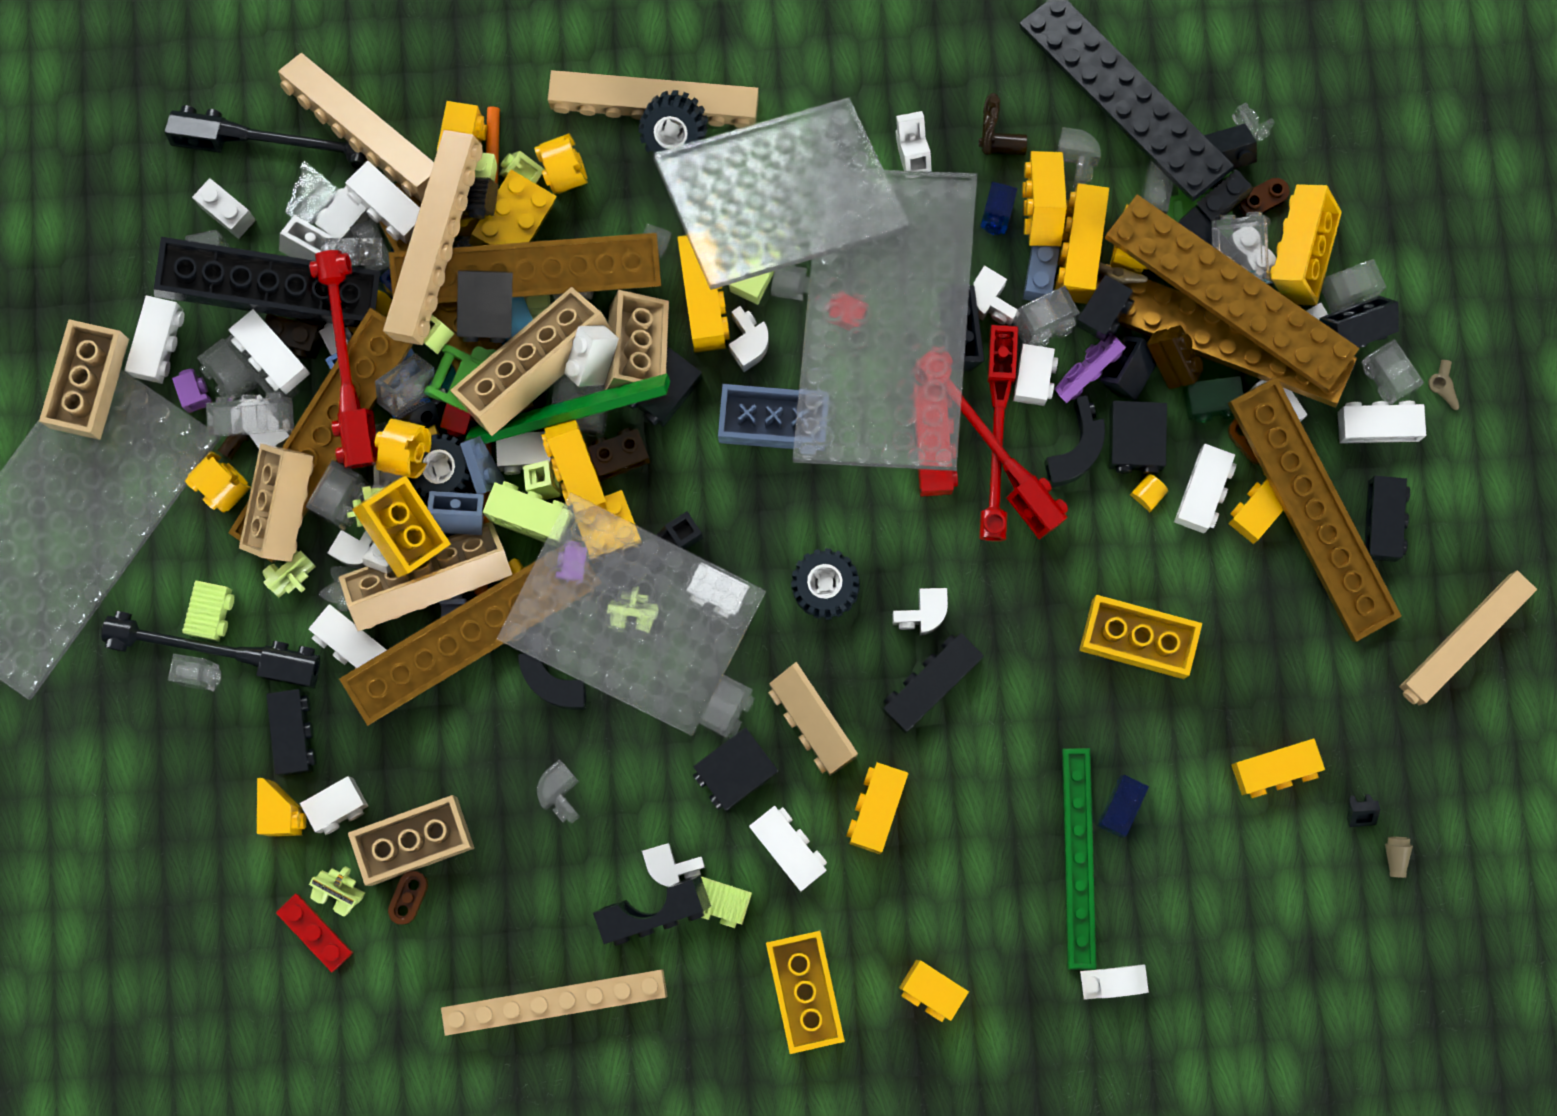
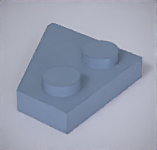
(481, 465)

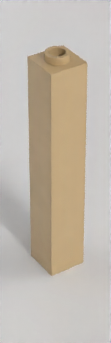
(1467, 638)

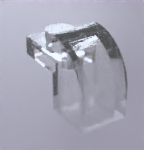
(1081, 149)
(552, 786)

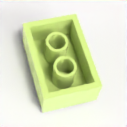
(521, 511)

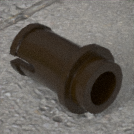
(231, 445)

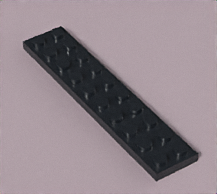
(1127, 97)

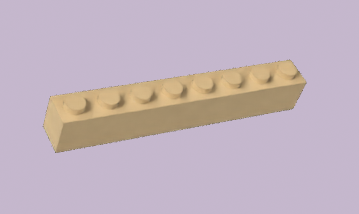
(631, 95)
(357, 124)
(433, 237)
(554, 1002)

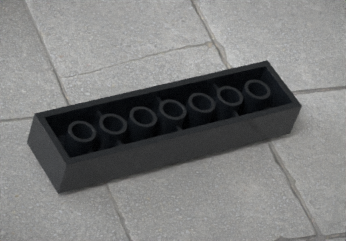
(258, 282)

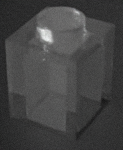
(790, 283)

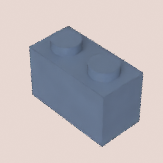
(1040, 272)
(457, 512)

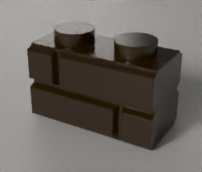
(1175, 357)

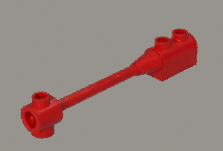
(1000, 378)
(354, 424)
(1030, 494)

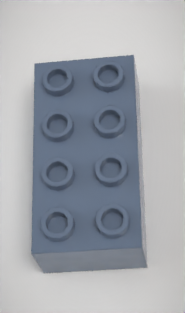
(758, 416)

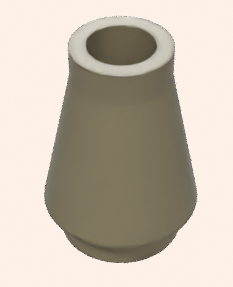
(1398, 855)

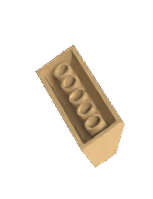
(526, 362)
(459, 568)

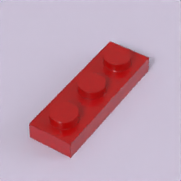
(314, 932)

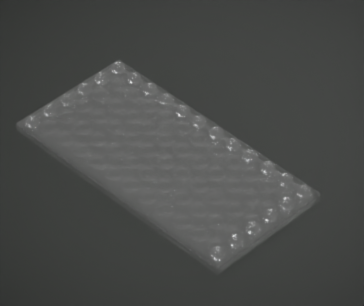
(891, 336)
(79, 517)

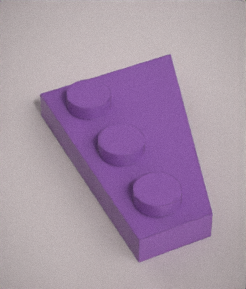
(1090, 369)

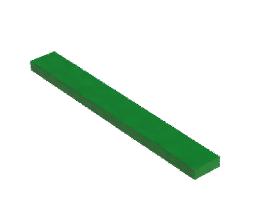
(577, 408)
(1079, 859)

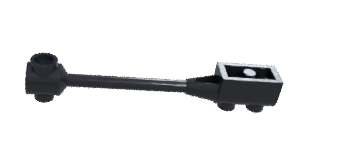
(211, 131)
(272, 661)

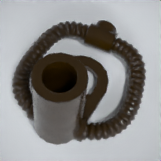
(999, 142)

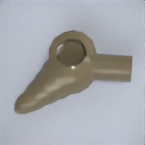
(1121, 274)
(1443, 384)

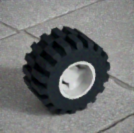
(672, 122)
(445, 468)
(825, 584)

